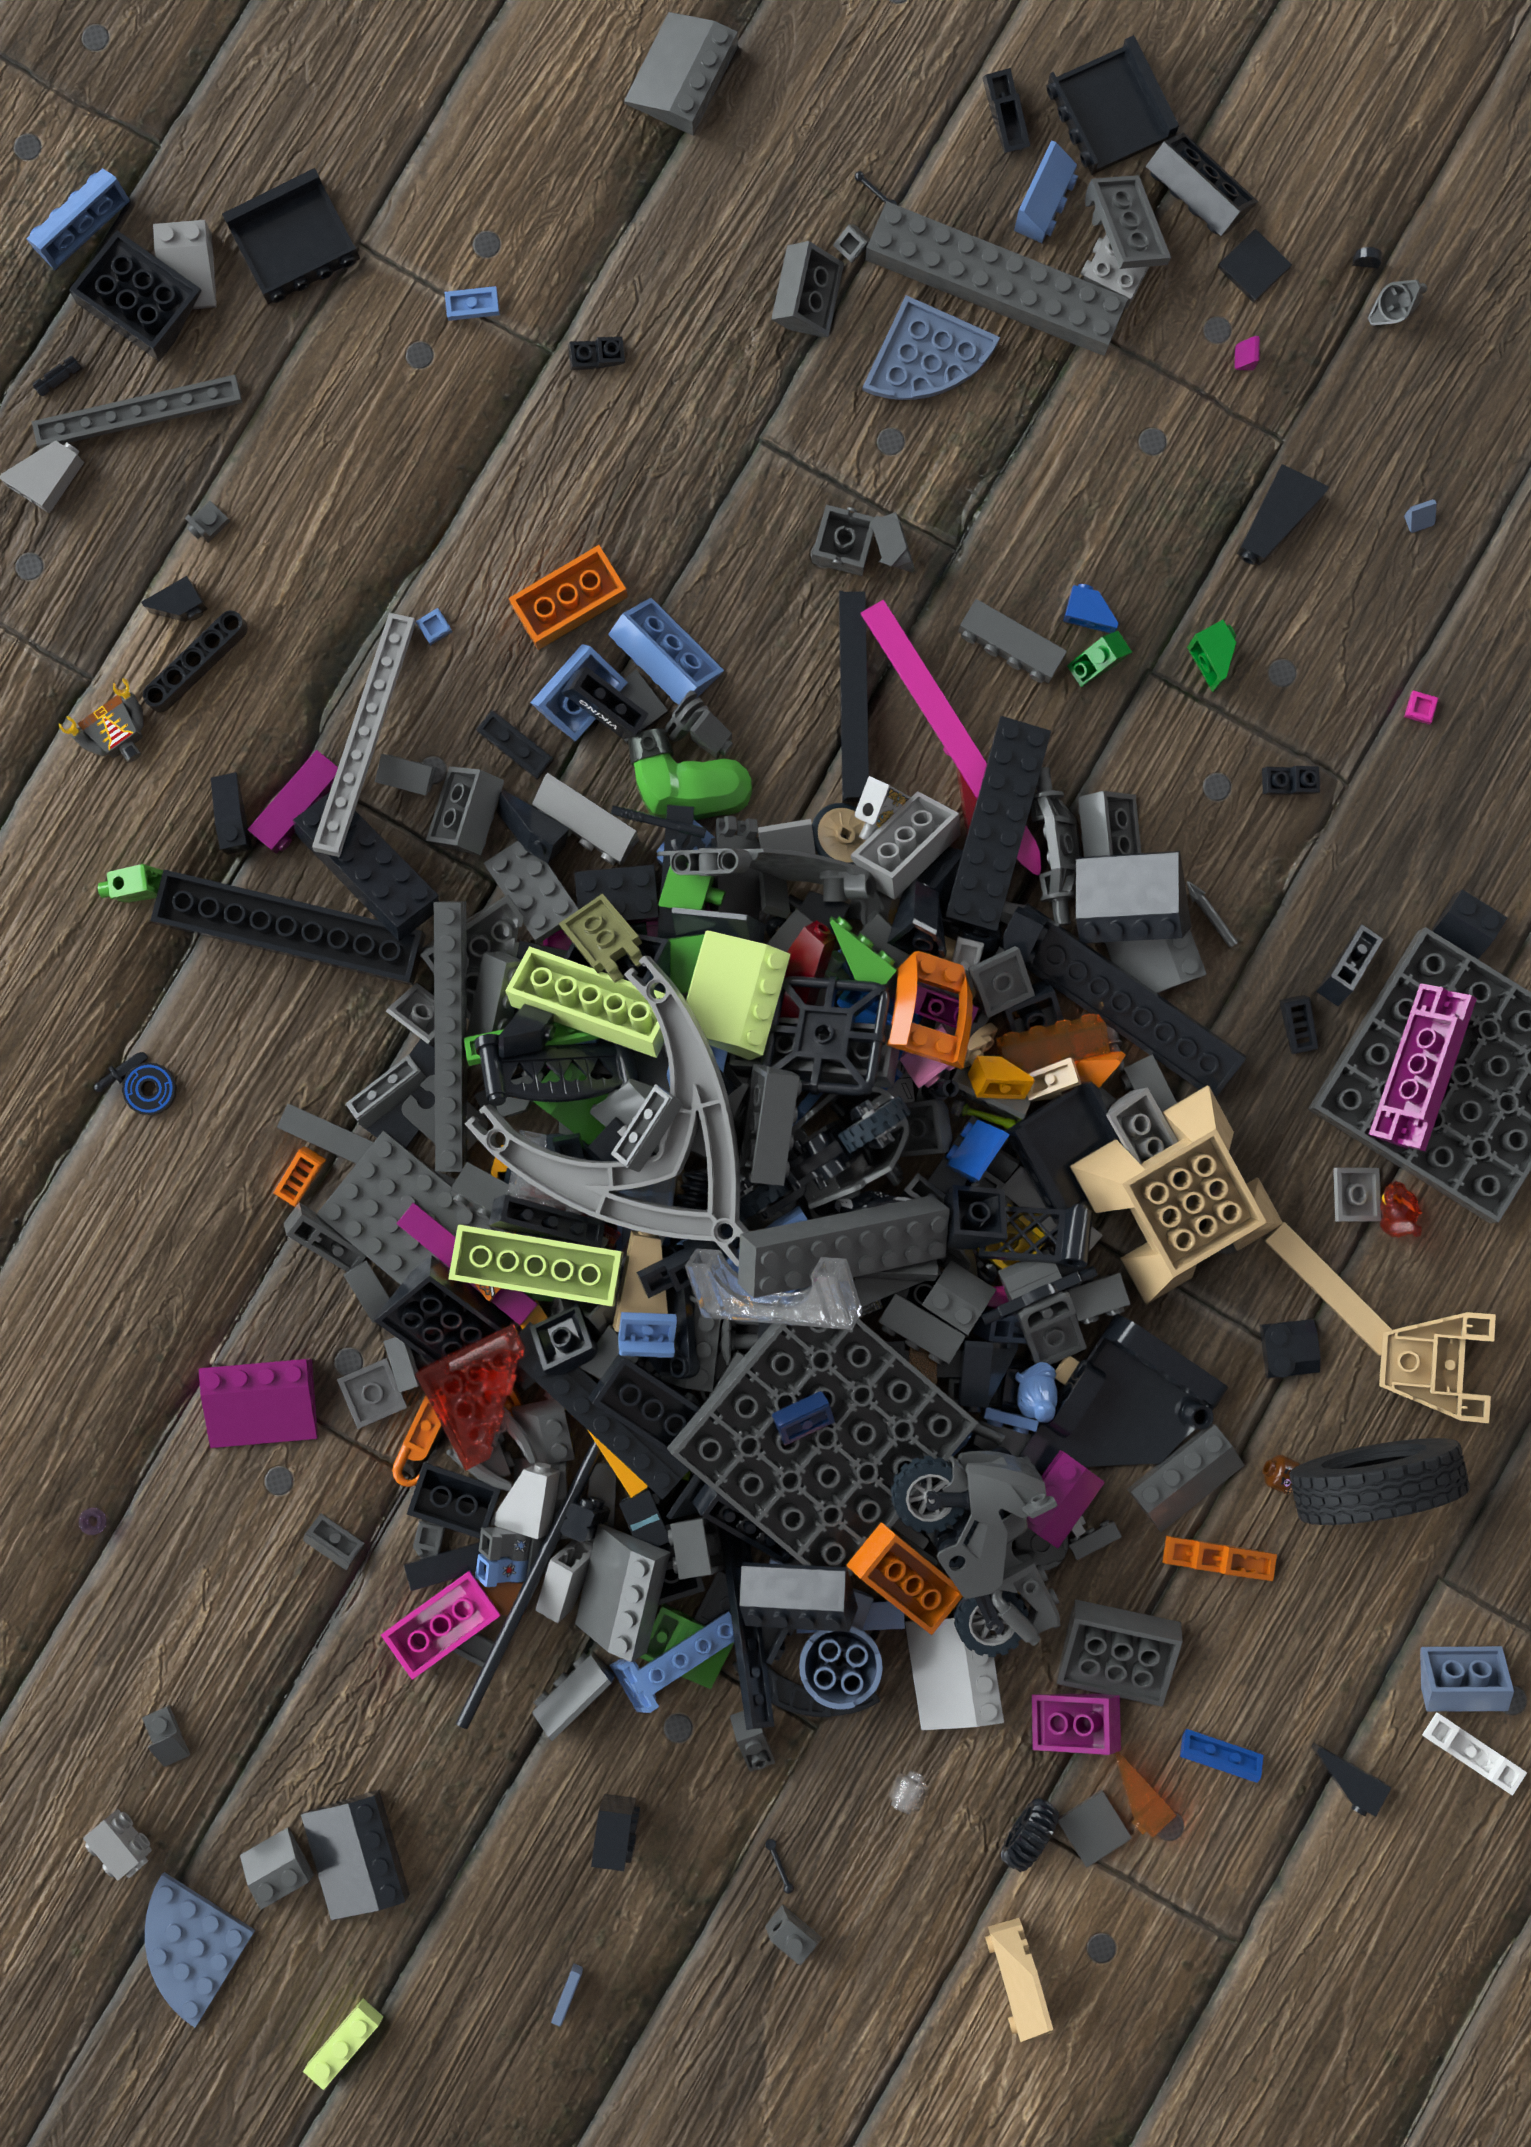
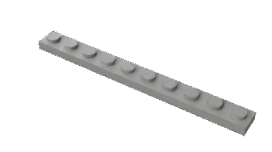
(363, 735)

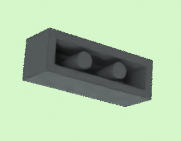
(1094, 1539)

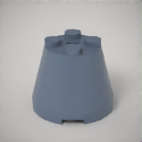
(842, 1684)

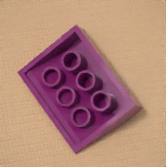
(259, 1402)

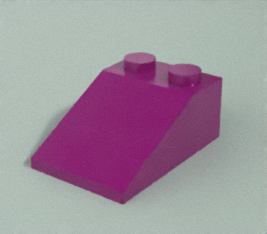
(1076, 1723)

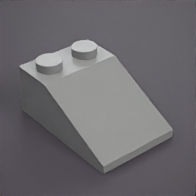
(189, 252)

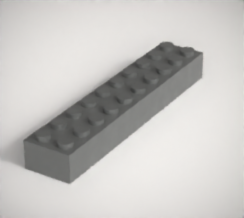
(995, 278)

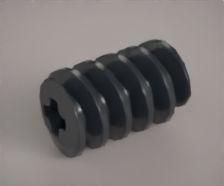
(695, 1191)

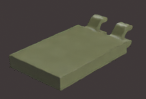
(602, 936)

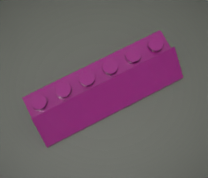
(1422, 1067)

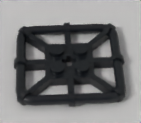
(840, 1026)

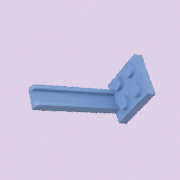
(645, 1681)

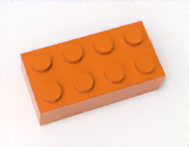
(568, 597)
(905, 1578)

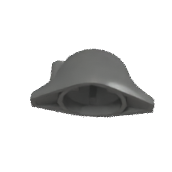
(1397, 302)

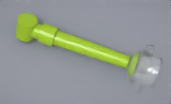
(961, 1108)

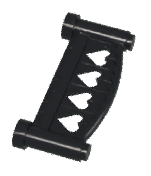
(498, 1071)

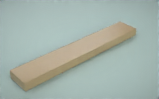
(1328, 1286)

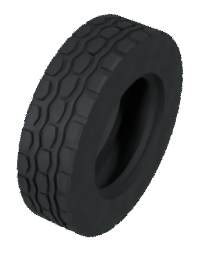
(1379, 1481)

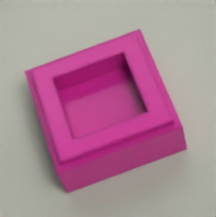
(1421, 707)

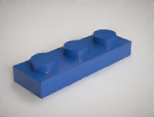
(1221, 1755)

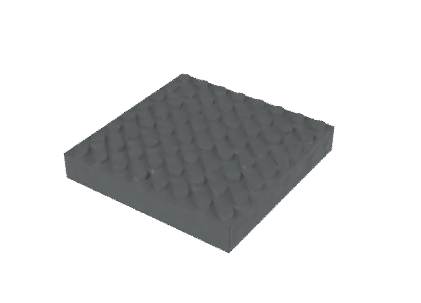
(1484, 1121)
(836, 1483)

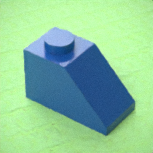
(1089, 610)

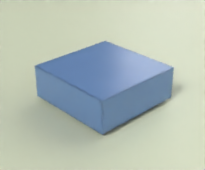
(434, 626)

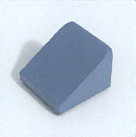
(1421, 516)

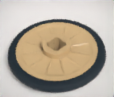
(828, 826)

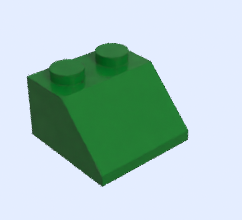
(1213, 652)

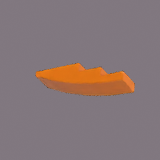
(1219, 1558)

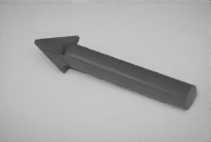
(1198, 896)

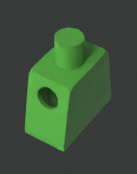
(131, 883)
(690, 891)

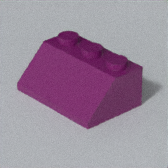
(1073, 1491)

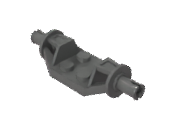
(1063, 846)

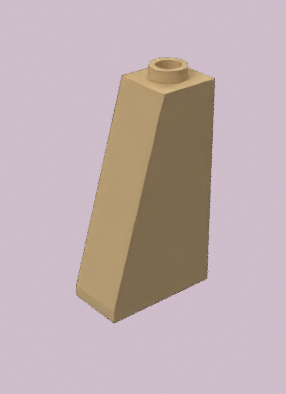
(642, 1252)

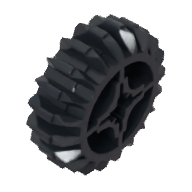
(1029, 1834)

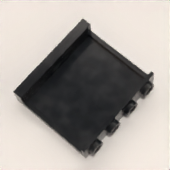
(1113, 107)
(291, 236)
(1059, 1137)

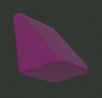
(1247, 354)

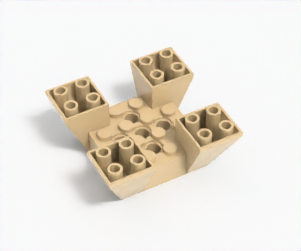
(1174, 1247)

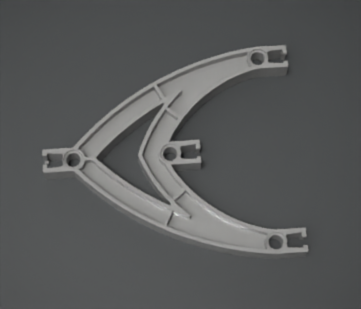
(592, 1184)

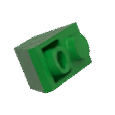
(1099, 658)

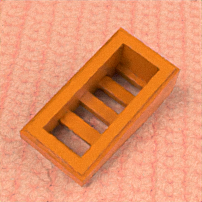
(312, 1157)

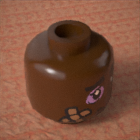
(1277, 1473)

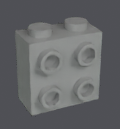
(1106, 272)
(118, 1845)

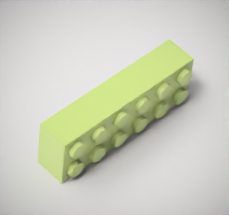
(586, 1001)
(536, 1265)

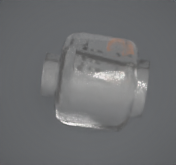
(908, 1792)

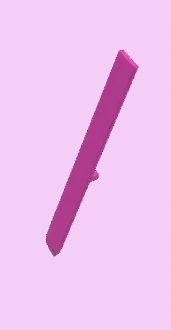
(938, 712)

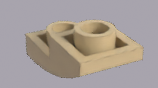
(980, 1042)

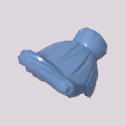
(1037, 1392)

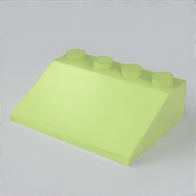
(736, 992)

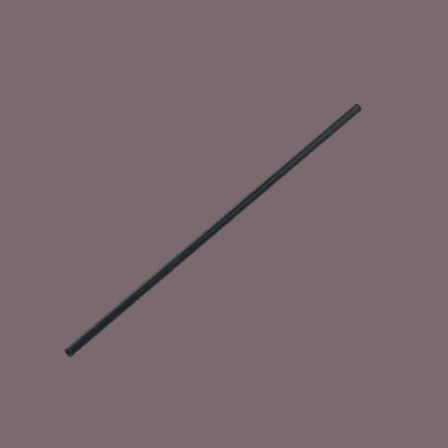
(531, 1581)

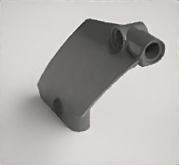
(838, 878)

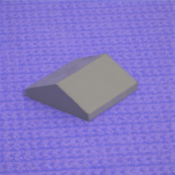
(1357, 1194)

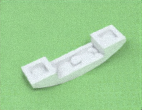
(1474, 1753)

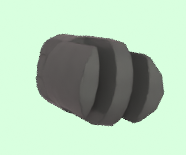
(685, 716)

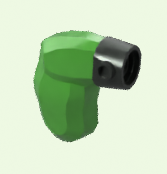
(709, 786)

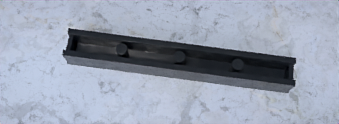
(853, 695)

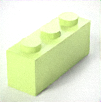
(343, 2044)

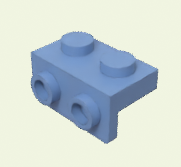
(647, 1334)

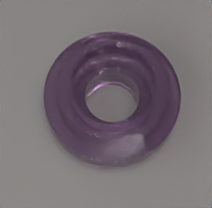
(84, 1523)

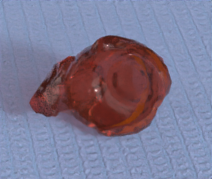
(1399, 1211)

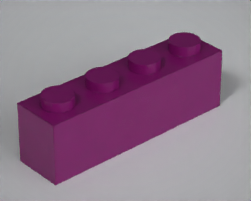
(306, 787)

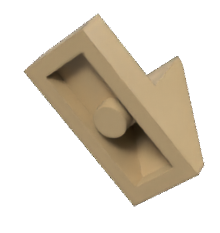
(1053, 1080)

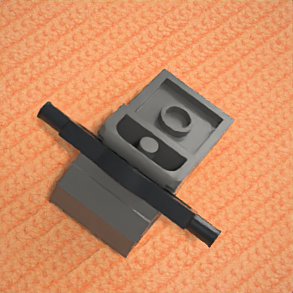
(1042, 1308)

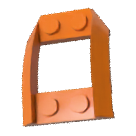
(921, 1039)

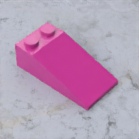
(440, 1625)

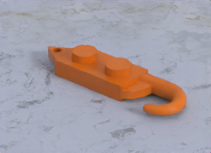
(417, 1441)

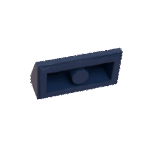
(803, 1417)

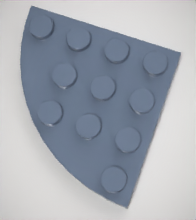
(927, 353)
(190, 1946)

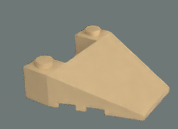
(1428, 1364)
(1020, 1979)

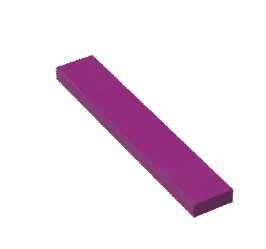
(441, 1244)

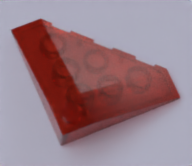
(471, 1390)

